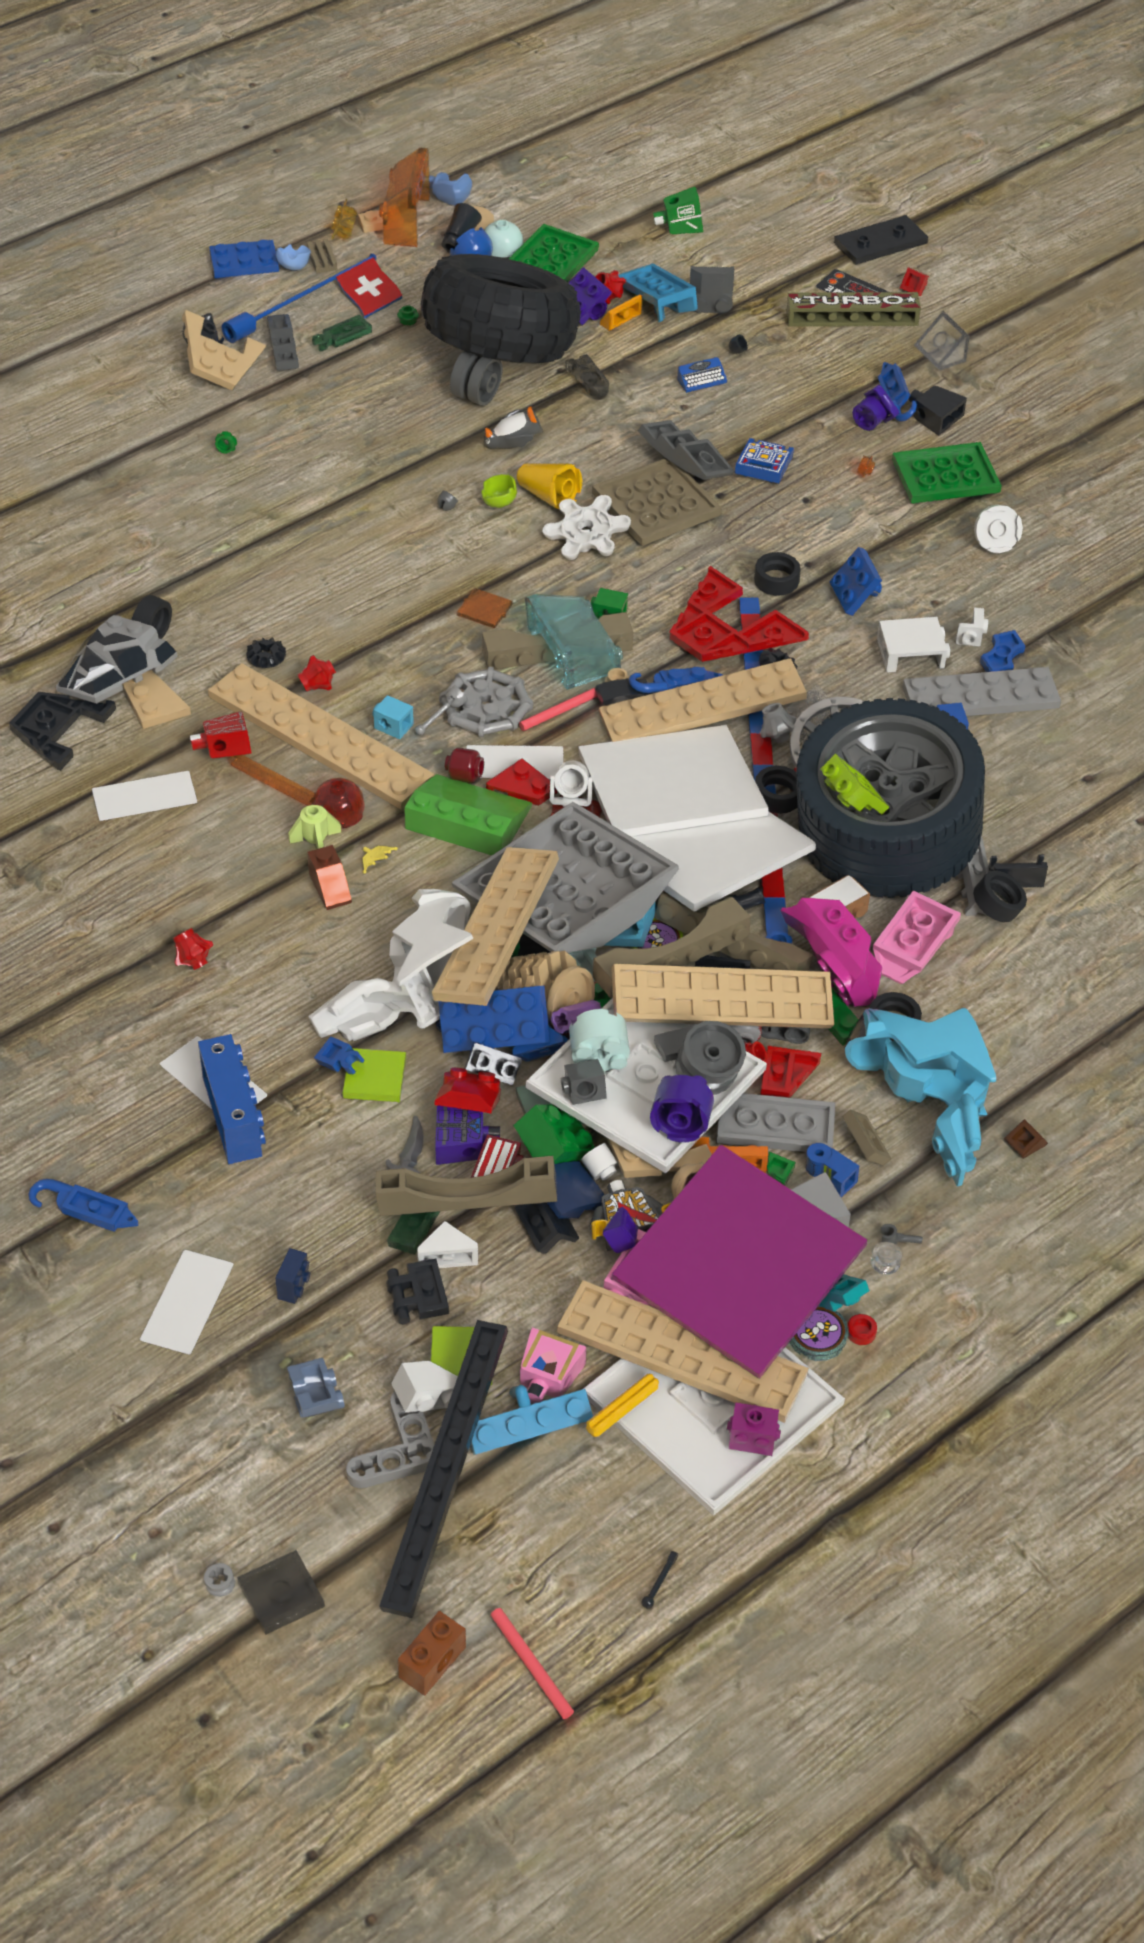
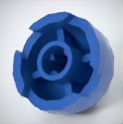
(473, 243)

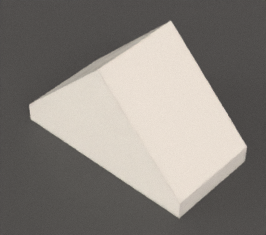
(449, 1248)

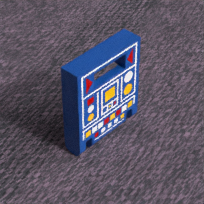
(766, 455)

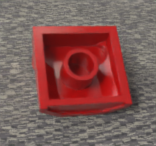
(469, 1091)

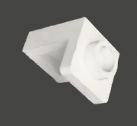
(972, 633)

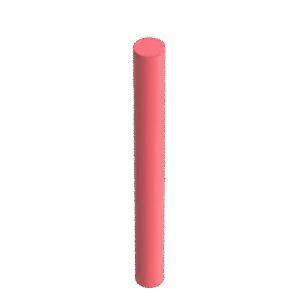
(558, 709)
(532, 1663)

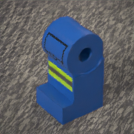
(839, 1168)

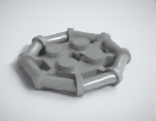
(477, 716)

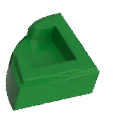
(780, 1168)

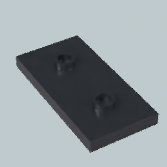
(881, 239)

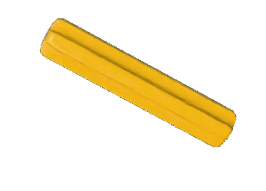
(622, 1405)

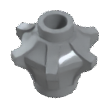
(777, 723)

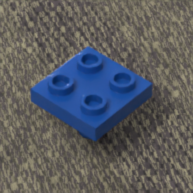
(856, 581)

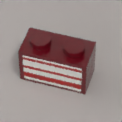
(496, 1155)

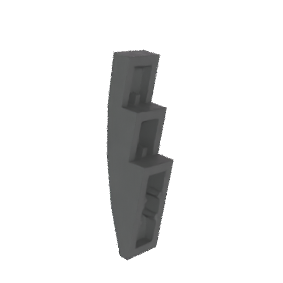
(282, 342)

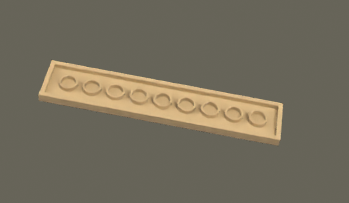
(320, 735)

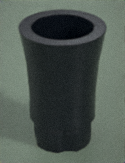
(463, 219)

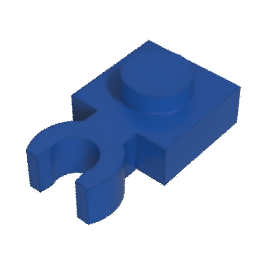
(338, 1054)

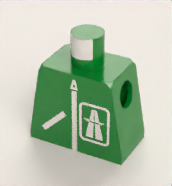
(681, 213)

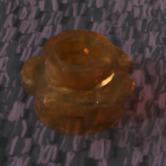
(866, 466)

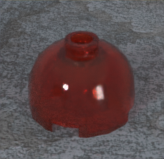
(341, 799)

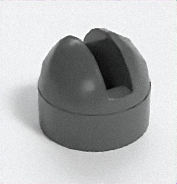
(446, 501)

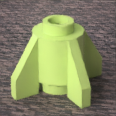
(314, 826)

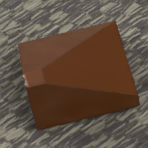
(1025, 1139)

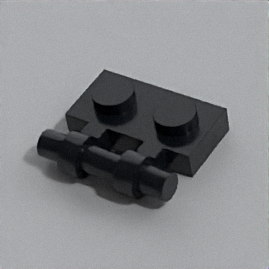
(427, 1289)

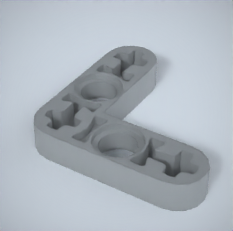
(410, 1446)

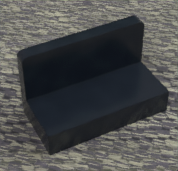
(544, 1226)

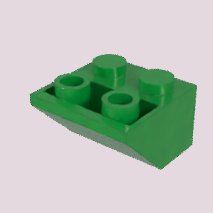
(553, 1133)

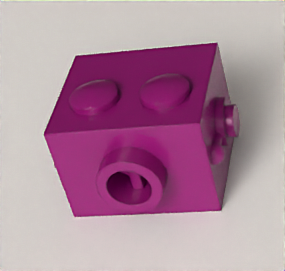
(753, 1429)

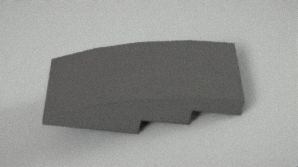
(685, 450)

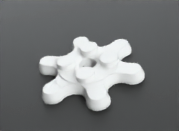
(593, 517)

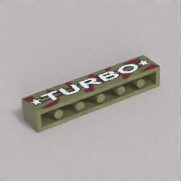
(853, 309)

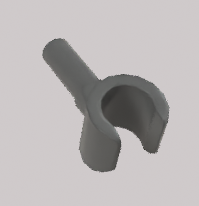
(890, 1235)

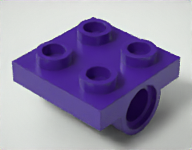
(590, 295)

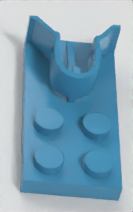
(661, 289)

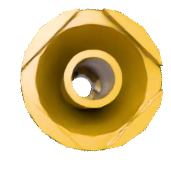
(551, 481)

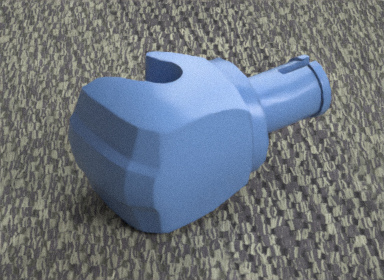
(451, 191)

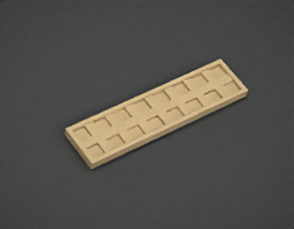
(704, 702)
(496, 926)
(722, 995)
(664, 1346)

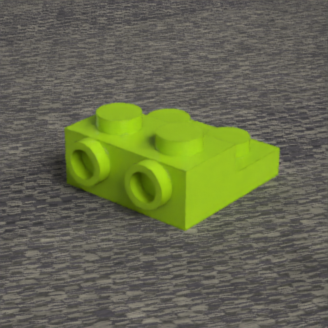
(852, 786)

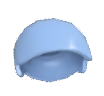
(292, 258)

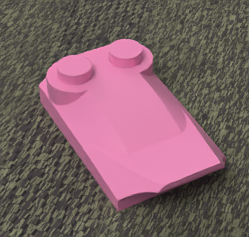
(914, 937)

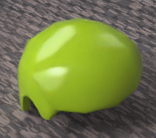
(499, 491)

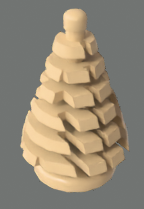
(557, 972)

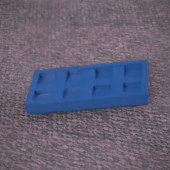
(508, 1020)

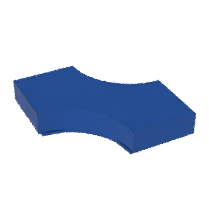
(1005, 648)

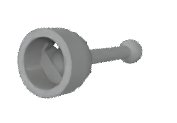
(454, 698)

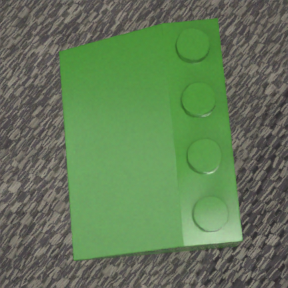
(465, 814)

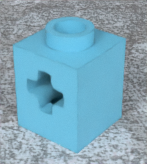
(393, 717)

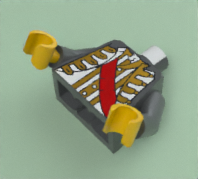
(641, 1207)

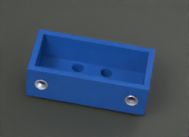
(231, 1098)

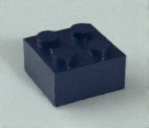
(292, 1276)

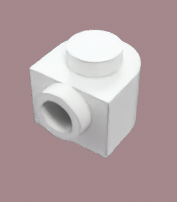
(600, 1162)

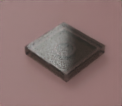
(280, 1592)

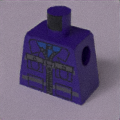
(460, 1135)

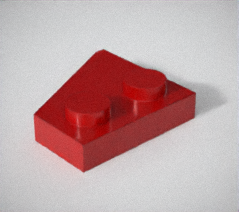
(522, 782)
(787, 1070)

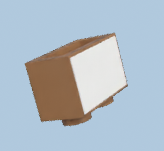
(849, 892)

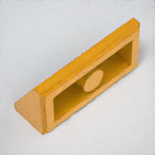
(622, 313)

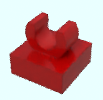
(914, 281)

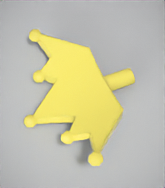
(375, 854)

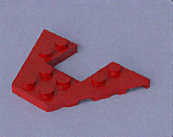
(711, 638)

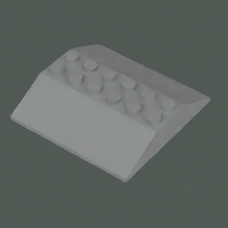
(597, 886)

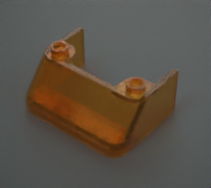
(406, 187)

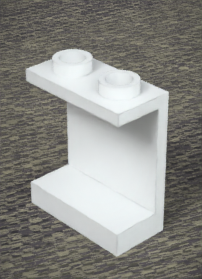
(911, 638)

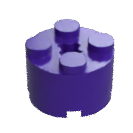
(682, 1107)

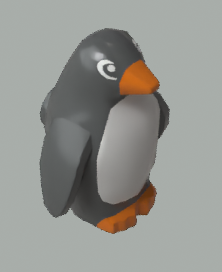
(513, 430)

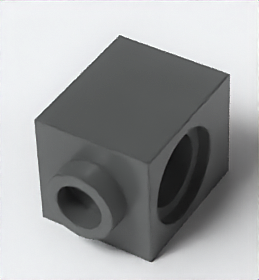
(584, 1082)

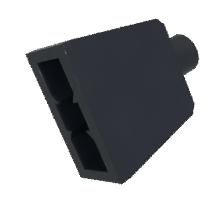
(938, 408)

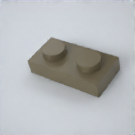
(867, 1138)

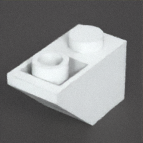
(423, 1386)

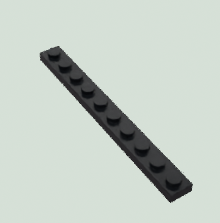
(443, 1470)

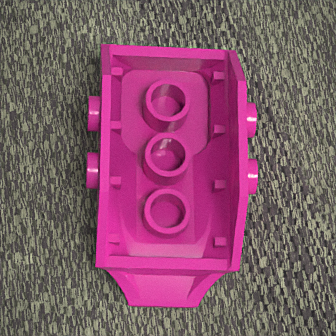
(839, 947)

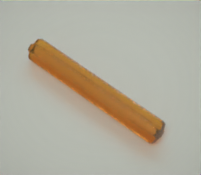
(273, 779)

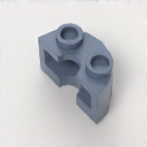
(315, 1388)

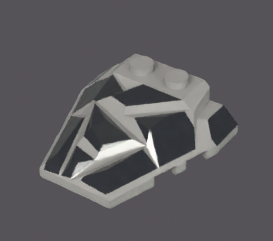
(113, 656)

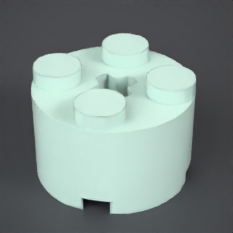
(600, 1037)

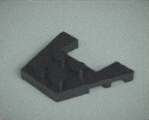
(49, 717)

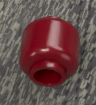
(464, 765)

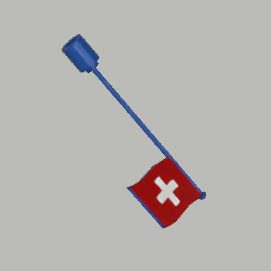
(362, 283)

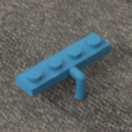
(530, 1419)

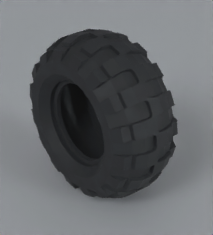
(500, 308)

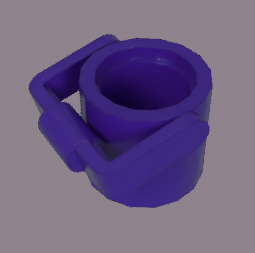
(874, 409)

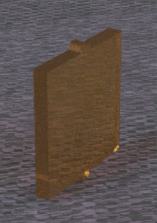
(484, 608)

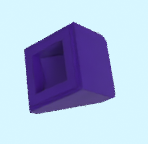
(621, 1231)

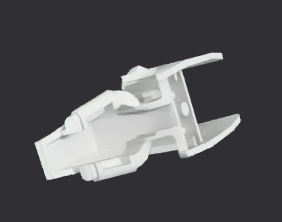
(419, 955)

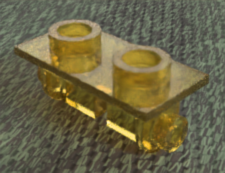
(343, 221)

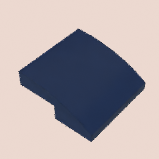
(574, 1191)

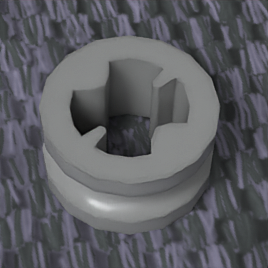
(225, 1587)

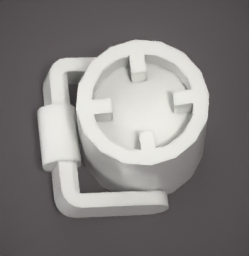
(571, 782)

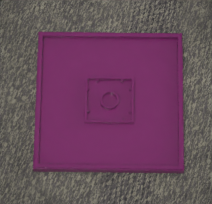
(739, 1260)

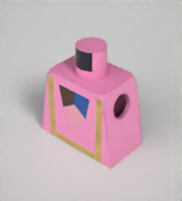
(550, 1365)

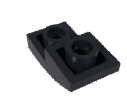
(618, 691)

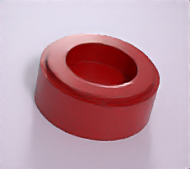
(862, 1329)

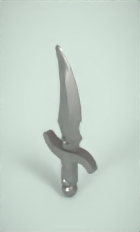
(412, 1149)

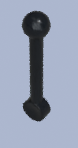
(648, 1601)

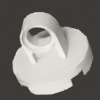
(998, 528)

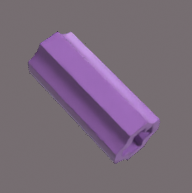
(566, 1015)

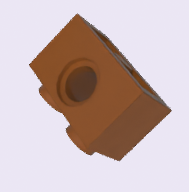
(432, 1653)

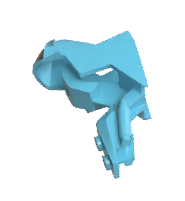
(936, 1061)

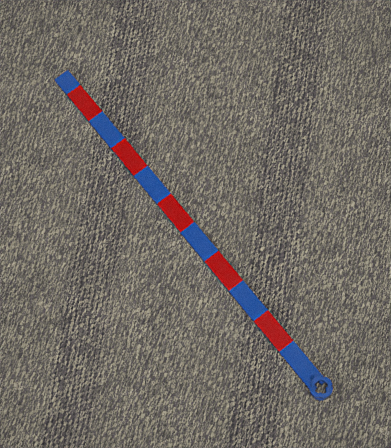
(761, 758)

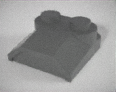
(713, 288)

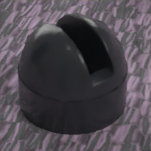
(738, 344)

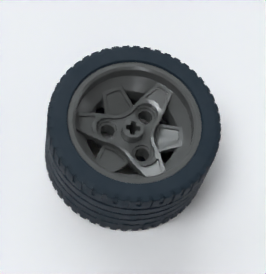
(909, 758)

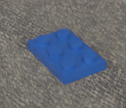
(244, 258)

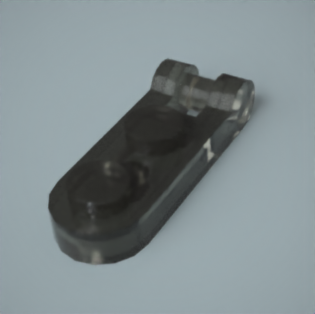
(588, 376)

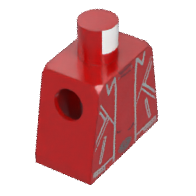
(223, 736)

